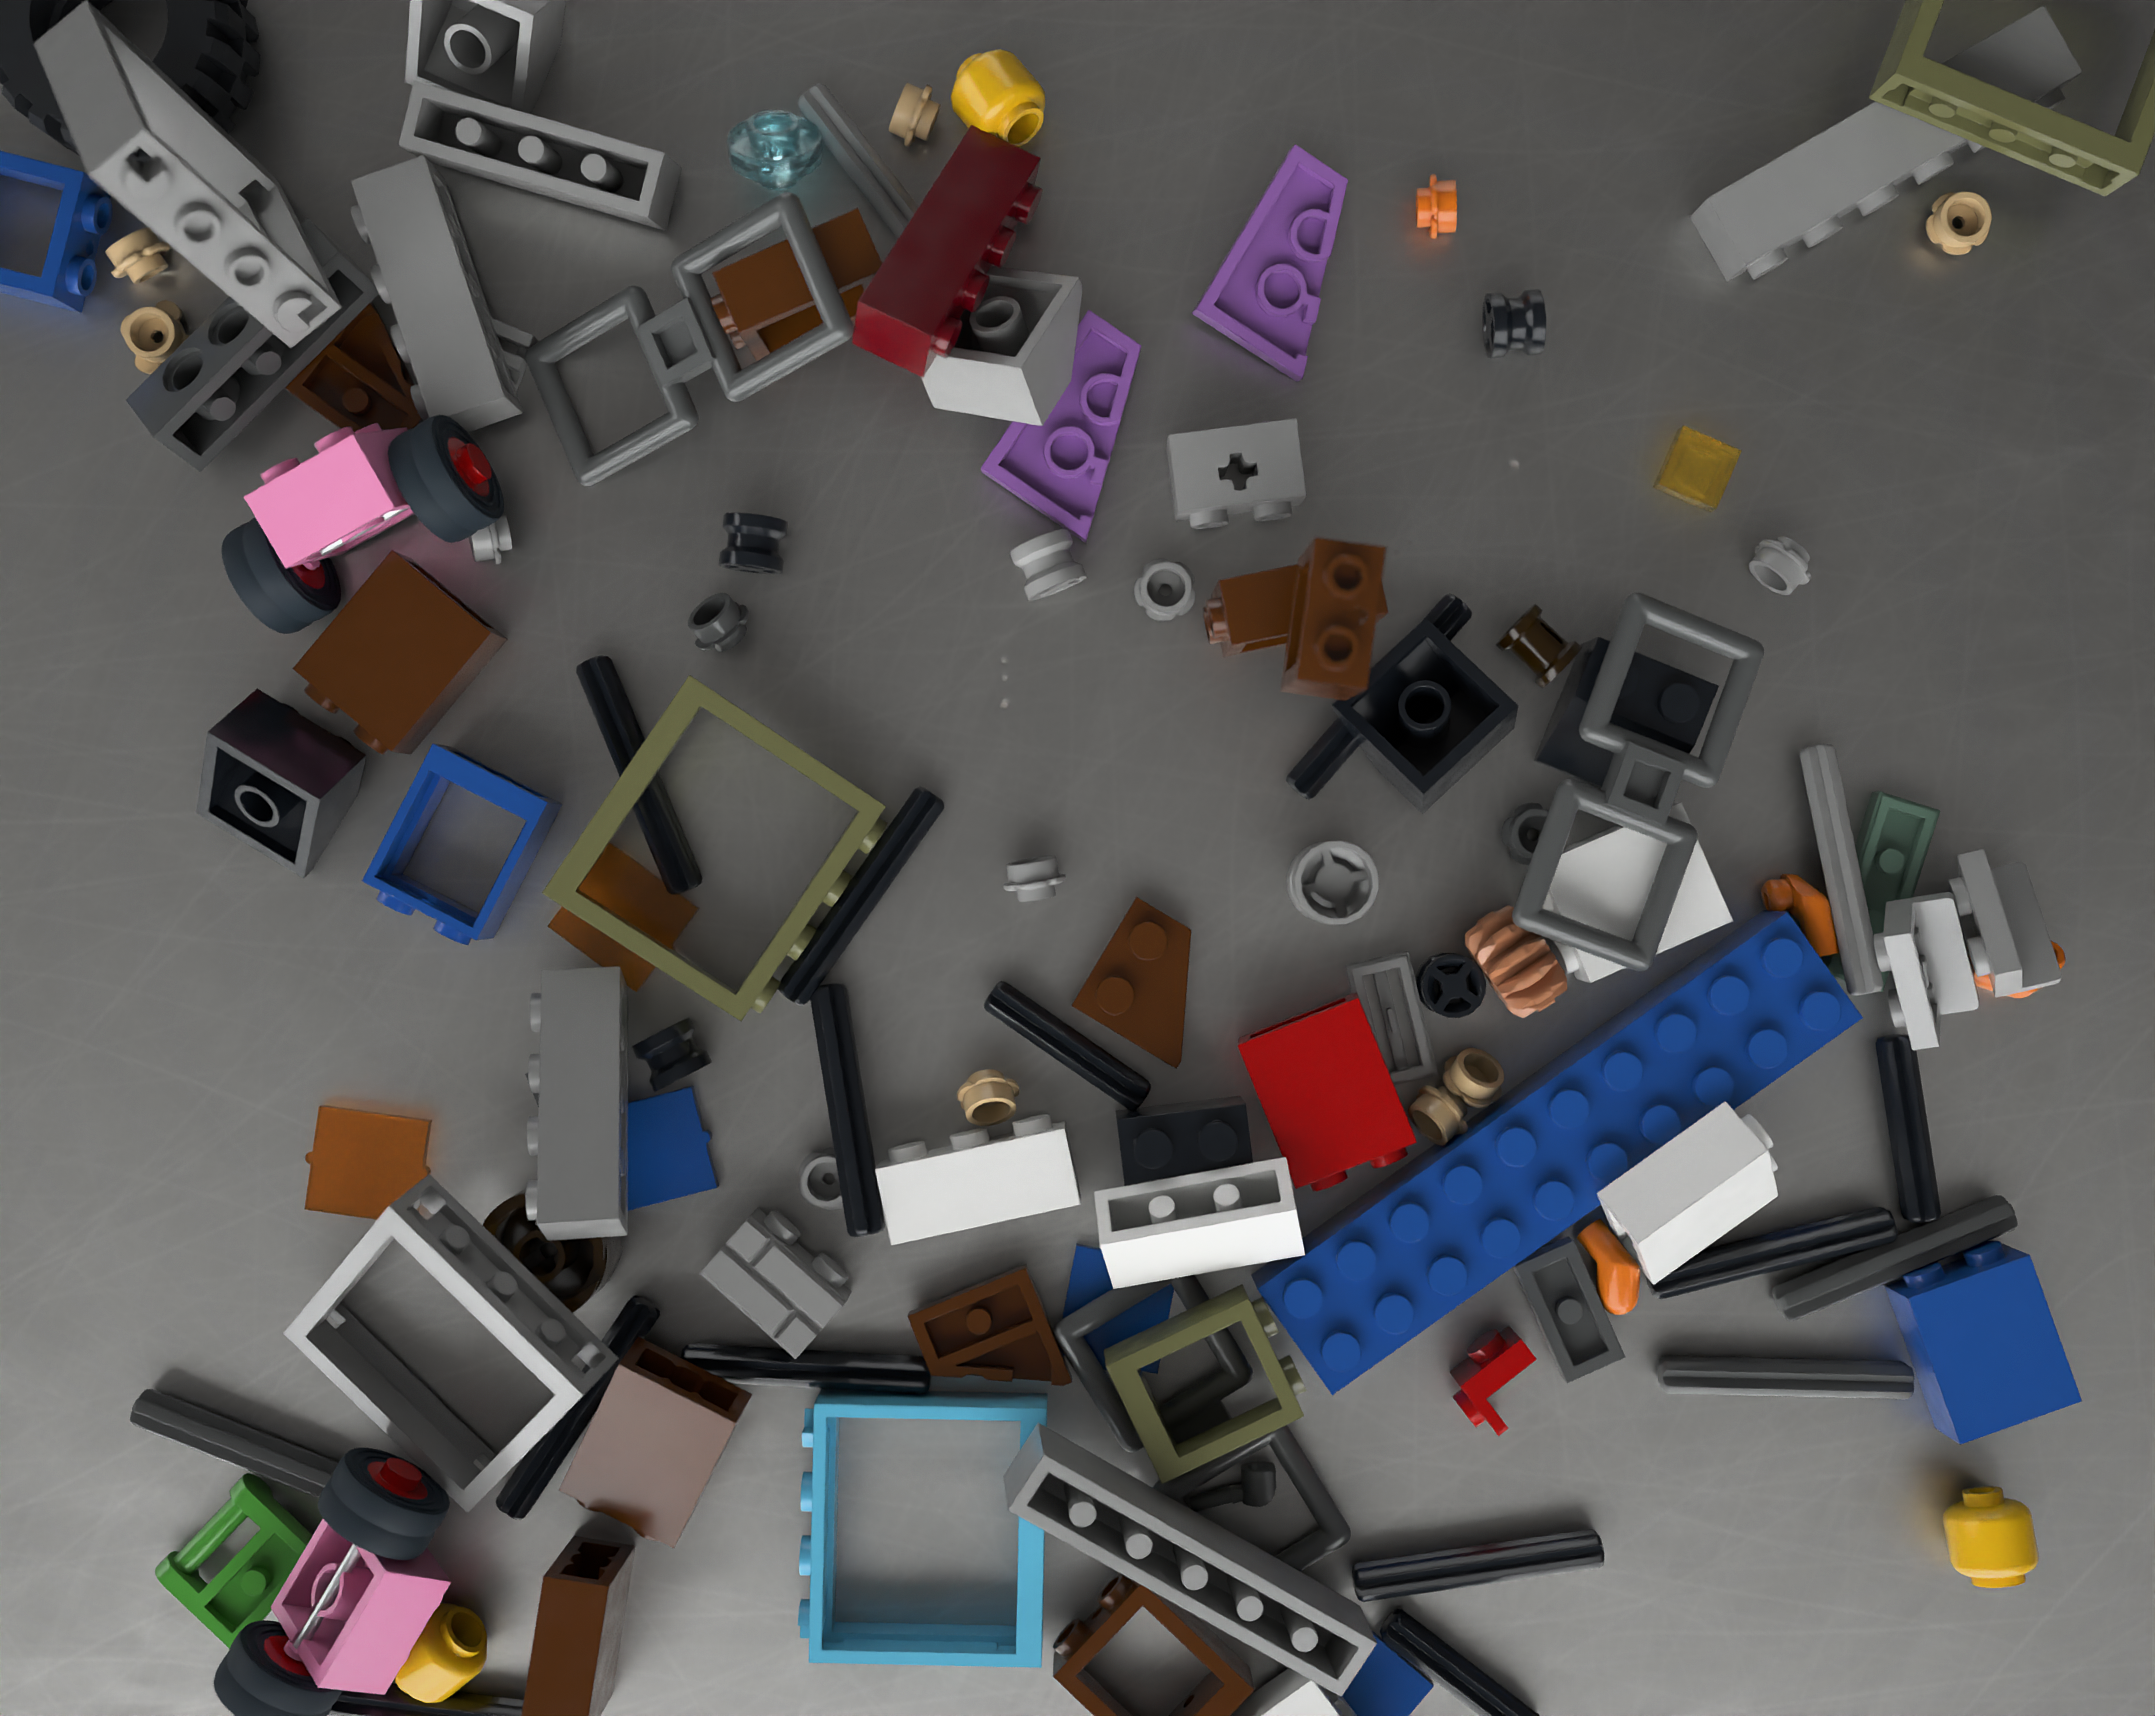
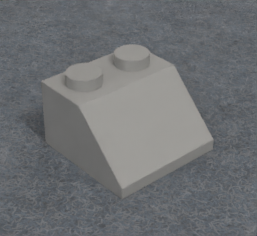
(485, 47)
(1012, 350)

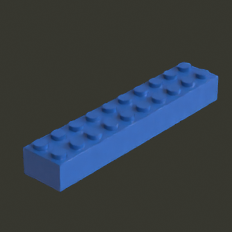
(1551, 1145)

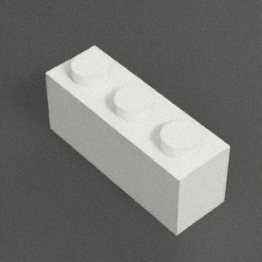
(977, 1179)
(1198, 1223)

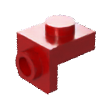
(1490, 1365)

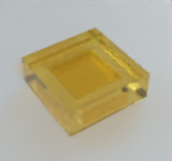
(1697, 469)

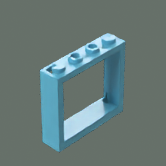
(911, 1642)

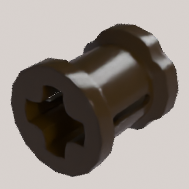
(1538, 646)

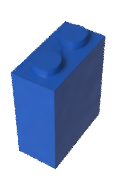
(1982, 1342)

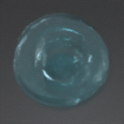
(775, 148)

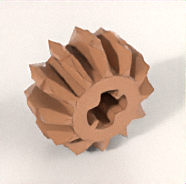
(1515, 963)

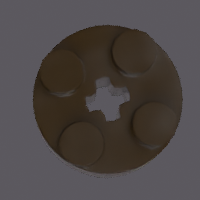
(573, 1272)

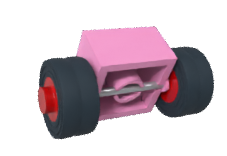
(345, 498)
(350, 1598)

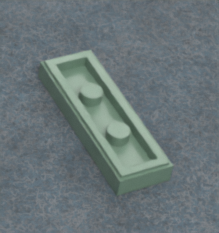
(1890, 857)

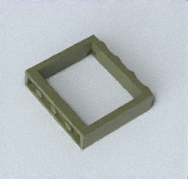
(2008, 121)
(794, 931)

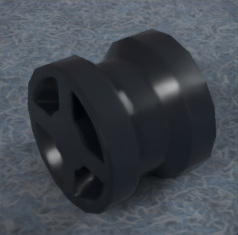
(1514, 323)
(753, 543)
(1460, 990)
(671, 1054)

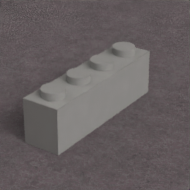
(540, 155)
(434, 295)
(581, 1104)

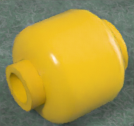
(999, 96)
(1991, 1538)
(445, 1655)

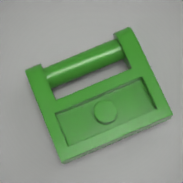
(255, 1574)

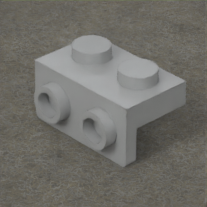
(2007, 923)
(1928, 963)

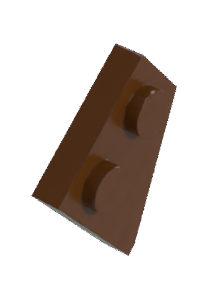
(359, 379)
(1142, 982)
(991, 1332)

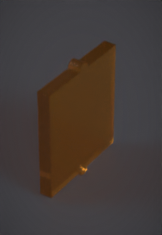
(634, 895)
(364, 1161)

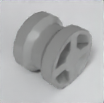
(1048, 564)

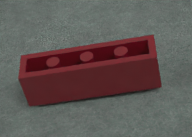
(946, 252)

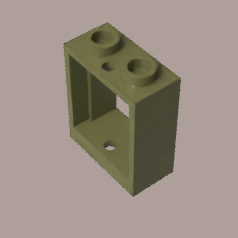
(1130, 1355)

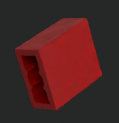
(1327, 1093)

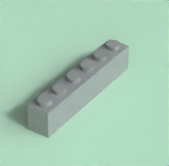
(1869, 155)
(1188, 1559)

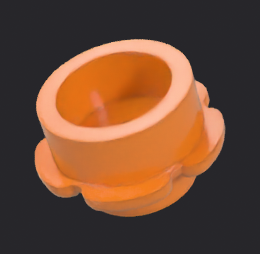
(1437, 206)

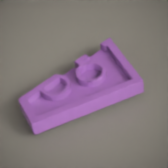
(1275, 268)
(1066, 459)

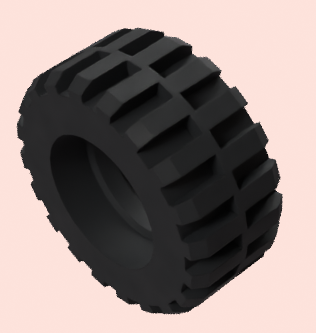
(202, 53)

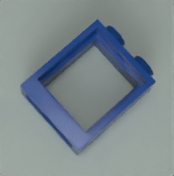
(80, 221)
(404, 894)

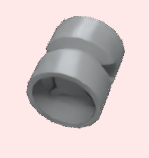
(1332, 882)

